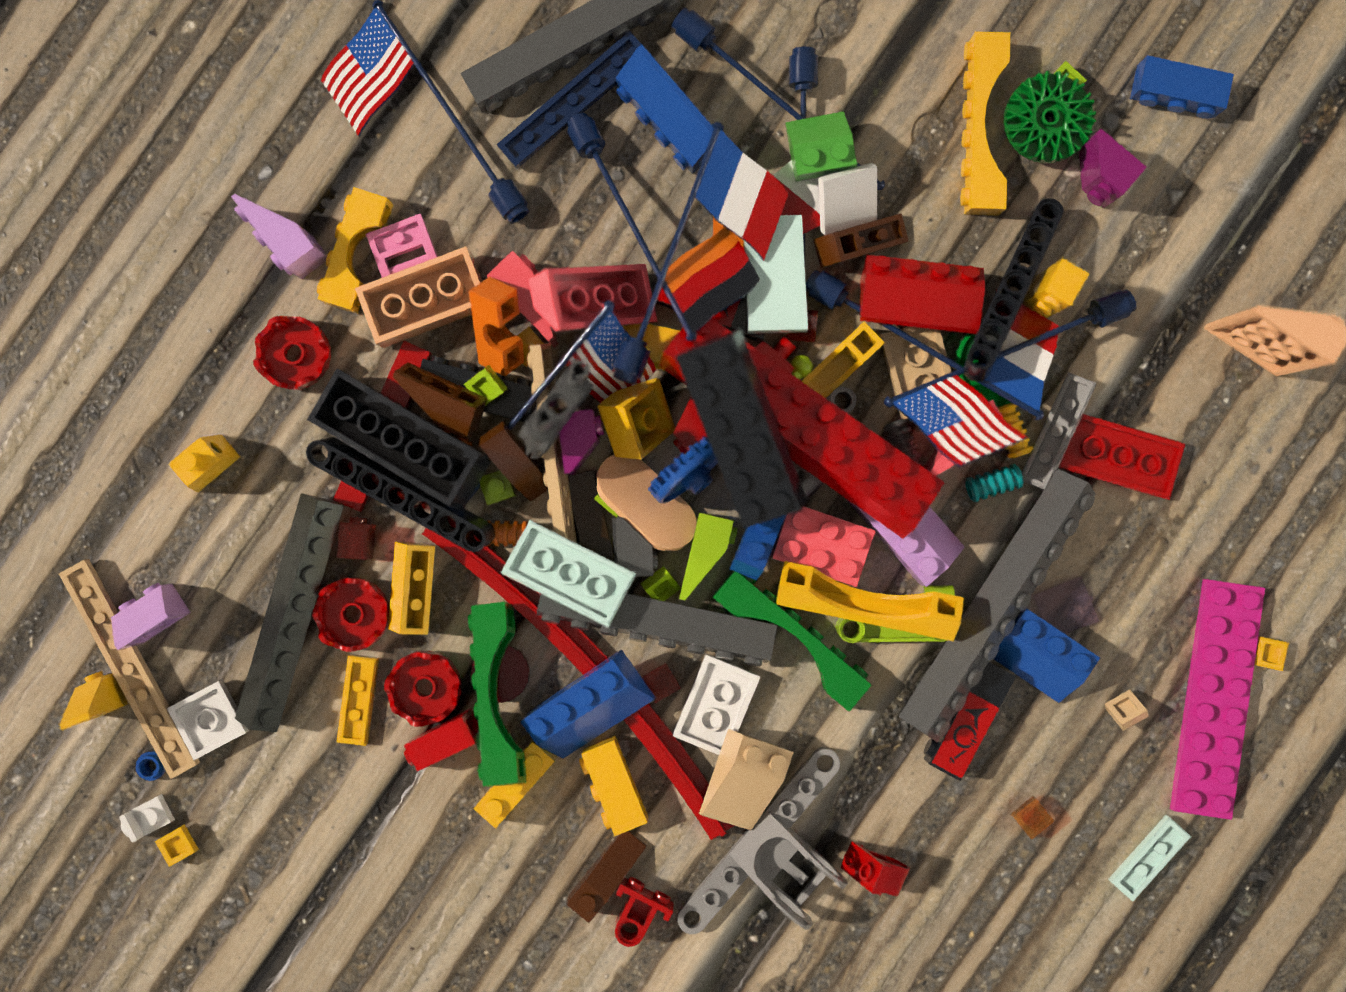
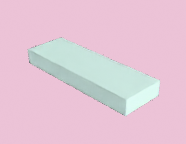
(1149, 858)

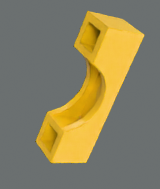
(363, 215)

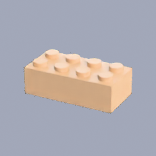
(419, 297)

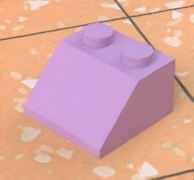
(147, 616)

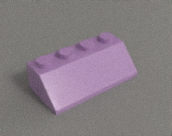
(925, 550)

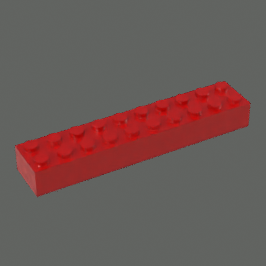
(833, 443)

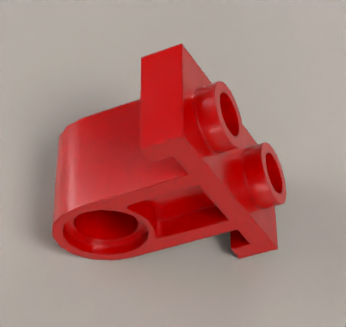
(874, 870)
(639, 909)

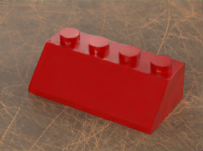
(922, 294)

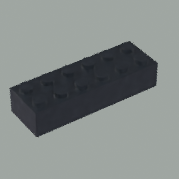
(742, 428)
(399, 440)

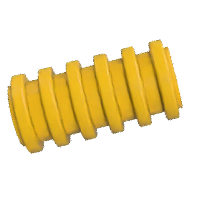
(1011, 416)

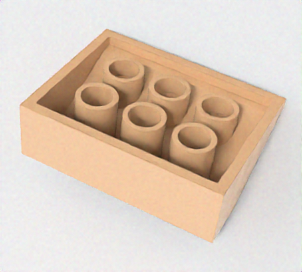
(1283, 338)

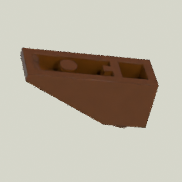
(860, 240)
(445, 402)
(605, 875)

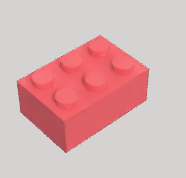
(824, 543)

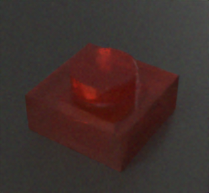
(810, 335)
(661, 682)

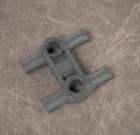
(567, 395)

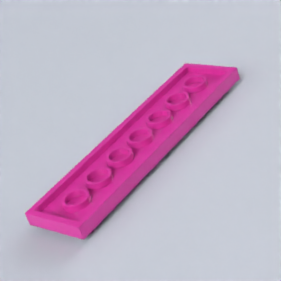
(1217, 699)

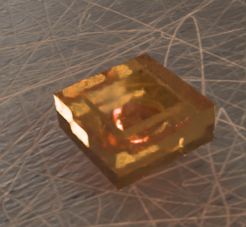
(1032, 817)

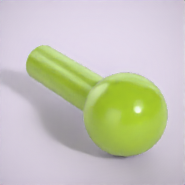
(802, 366)

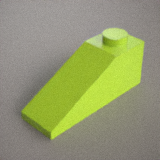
(707, 547)

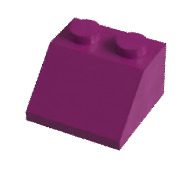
(1107, 169)
(580, 439)

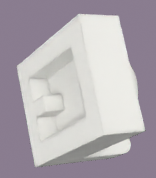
(146, 818)

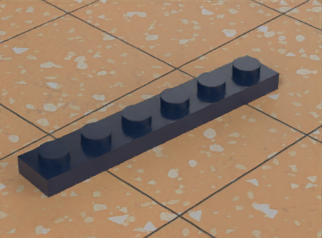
(569, 101)

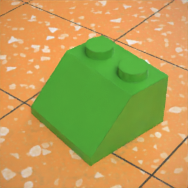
(820, 146)

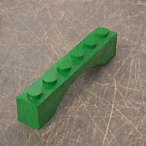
(838, 679)
(500, 756)

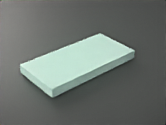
(779, 297)
(569, 573)

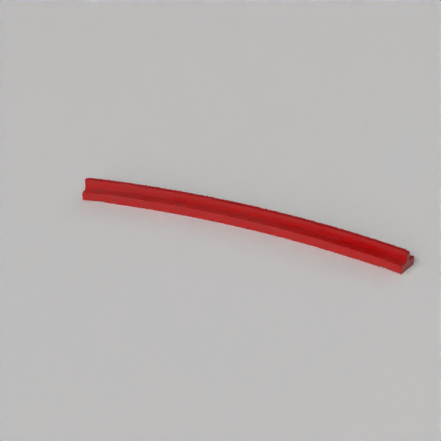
(585, 656)

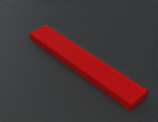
(407, 354)

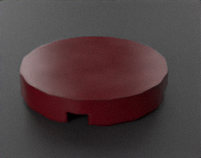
(512, 676)

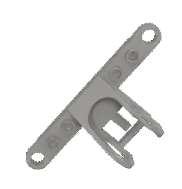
(767, 850)

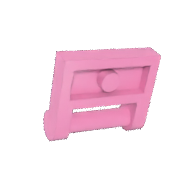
(398, 240)

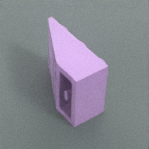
(291, 245)

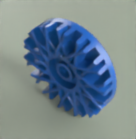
(686, 473)

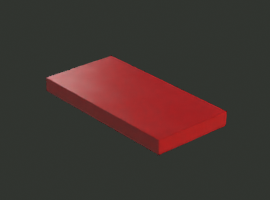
(1123, 457)

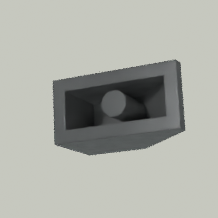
(632, 549)

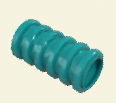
(994, 482)

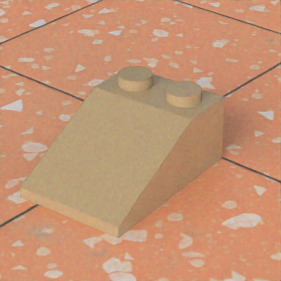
(744, 779)

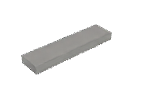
(1058, 430)

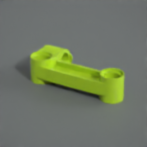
(874, 633)

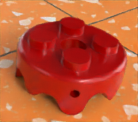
(278, 338)
(331, 616)
(403, 690)

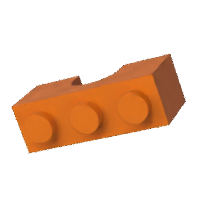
(492, 307)

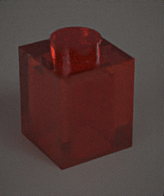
(356, 539)

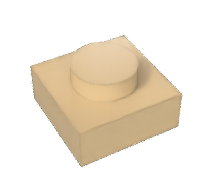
(1126, 710)

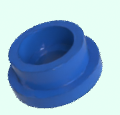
(145, 771)

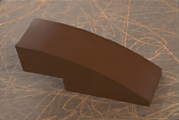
(512, 461)

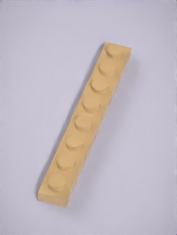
(559, 501)
(128, 668)

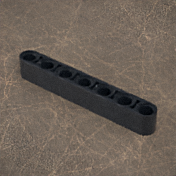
(1008, 300)
(386, 493)

